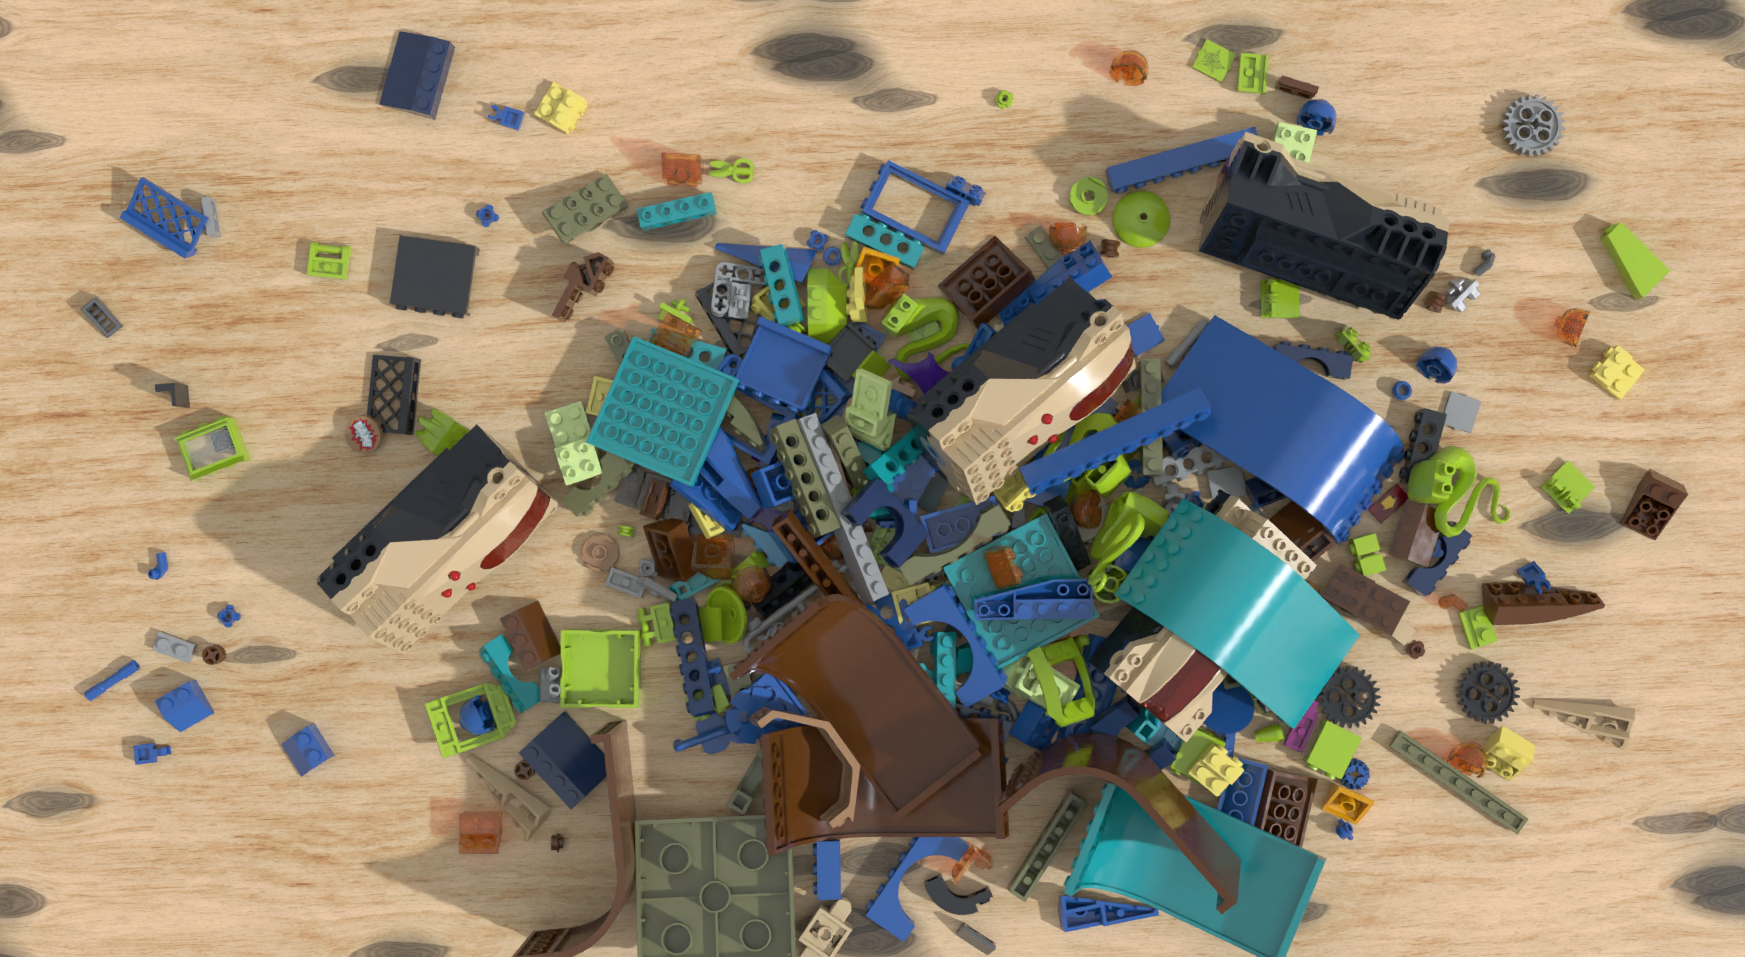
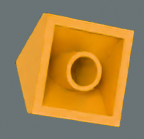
(873, 262)
(1346, 803)

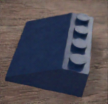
(417, 74)
(566, 760)

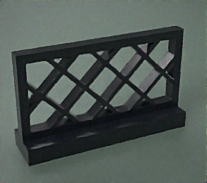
(720, 324)
(408, 393)

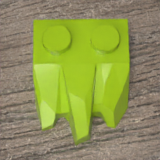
(439, 431)

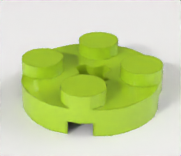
(1087, 185)

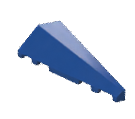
(799, 259)
(1083, 913)

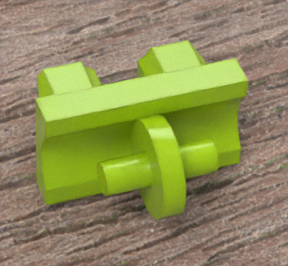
(680, 306)

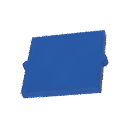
(1144, 334)

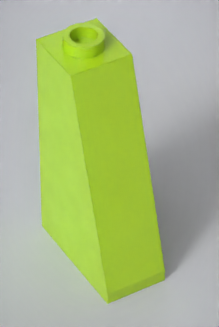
(1634, 261)

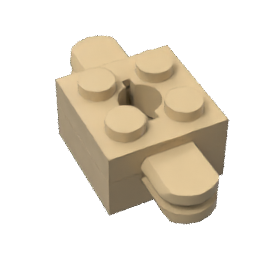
(826, 930)

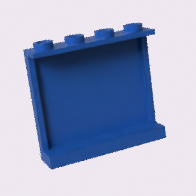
(782, 365)

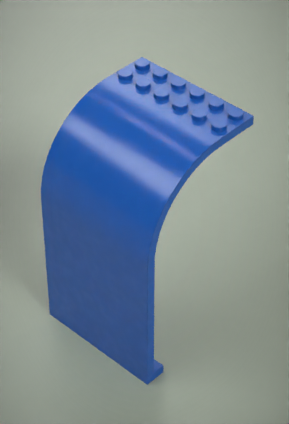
(1287, 426)

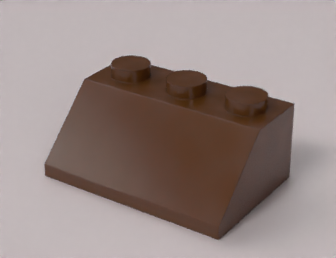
(1415, 534)
(671, 548)
(531, 635)

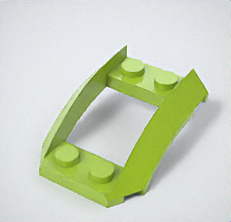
(1054, 654)
(443, 726)

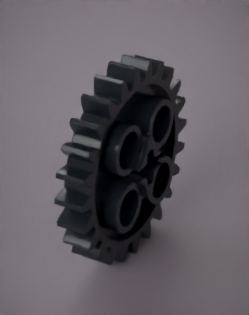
(1497, 678)
(1360, 684)

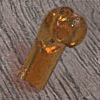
(1452, 600)

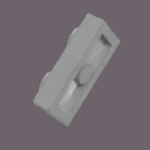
(209, 209)
(624, 582)
(174, 647)

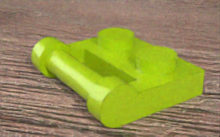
(327, 266)

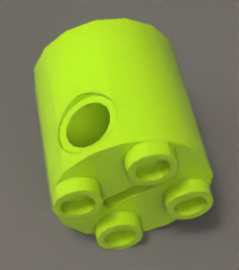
(1115, 578)

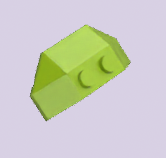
(825, 305)

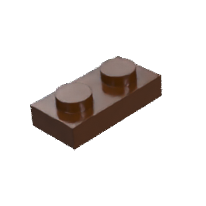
(654, 499)

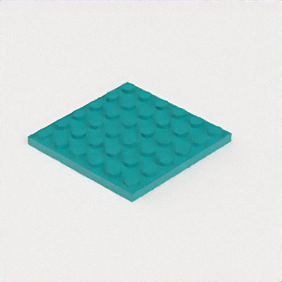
(663, 411)
(1040, 559)

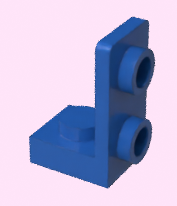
(910, 503)

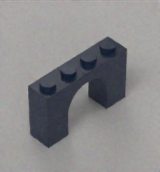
(908, 531)
(1119, 716)

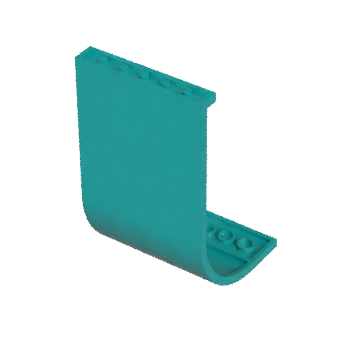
(1240, 609)
(1138, 860)

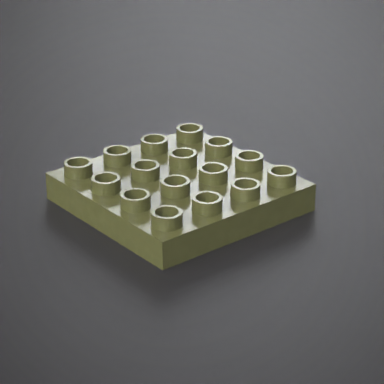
(712, 889)

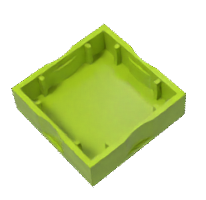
(600, 668)

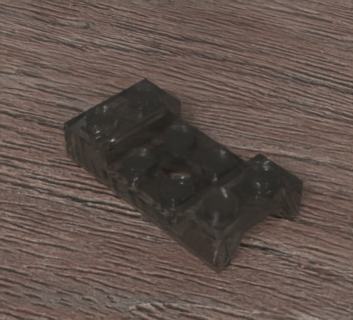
(634, 488)

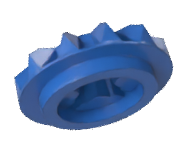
(1141, 481)
(1360, 781)

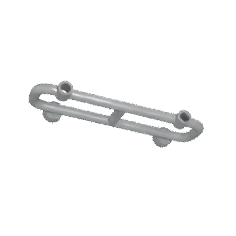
(756, 626)

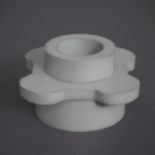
(642, 568)

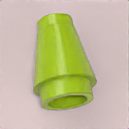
(1271, 733)

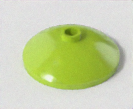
(1140, 232)
(732, 613)

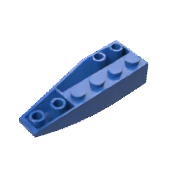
(1081, 265)
(728, 476)
(1039, 601)

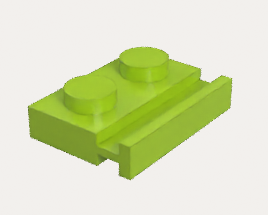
(1252, 73)
(1477, 627)

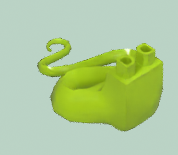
(909, 314)
(1108, 475)
(1432, 484)
(1126, 521)

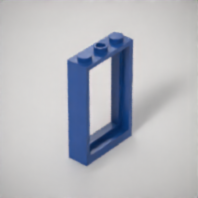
(951, 225)
(770, 455)

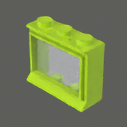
(212, 447)

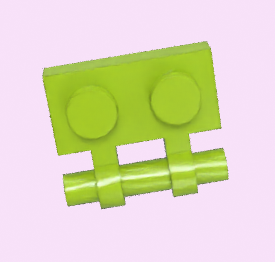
(662, 624)

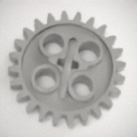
(1533, 108)

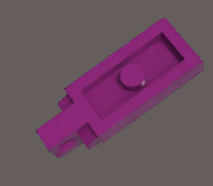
(1299, 736)

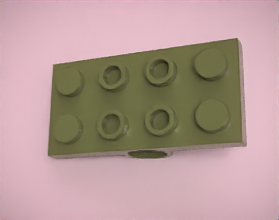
(585, 209)

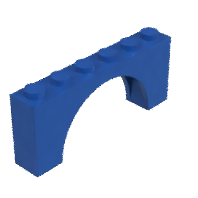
(943, 607)
(886, 907)

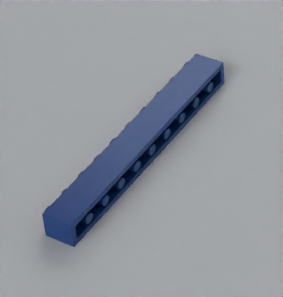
(1115, 441)

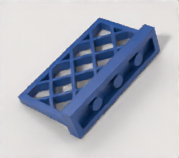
(162, 233)
(836, 388)

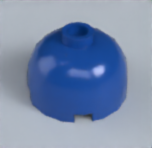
(1317, 115)
(1438, 363)
(476, 716)

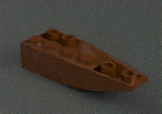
(1518, 604)

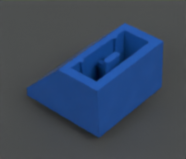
(1034, 727)

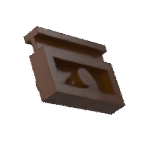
(1296, 87)

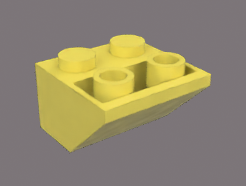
(1508, 753)

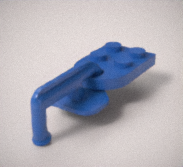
(713, 734)

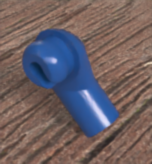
(161, 567)

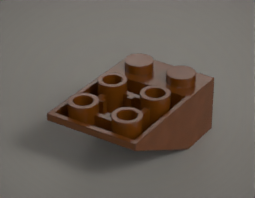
(1653, 504)
(1302, 530)

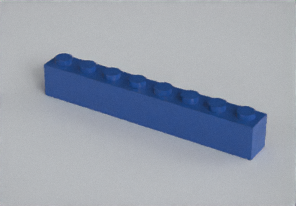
(1173, 162)

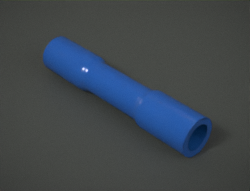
(101, 687)

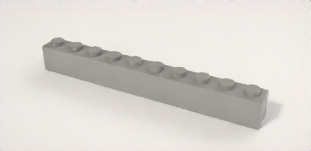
(850, 539)

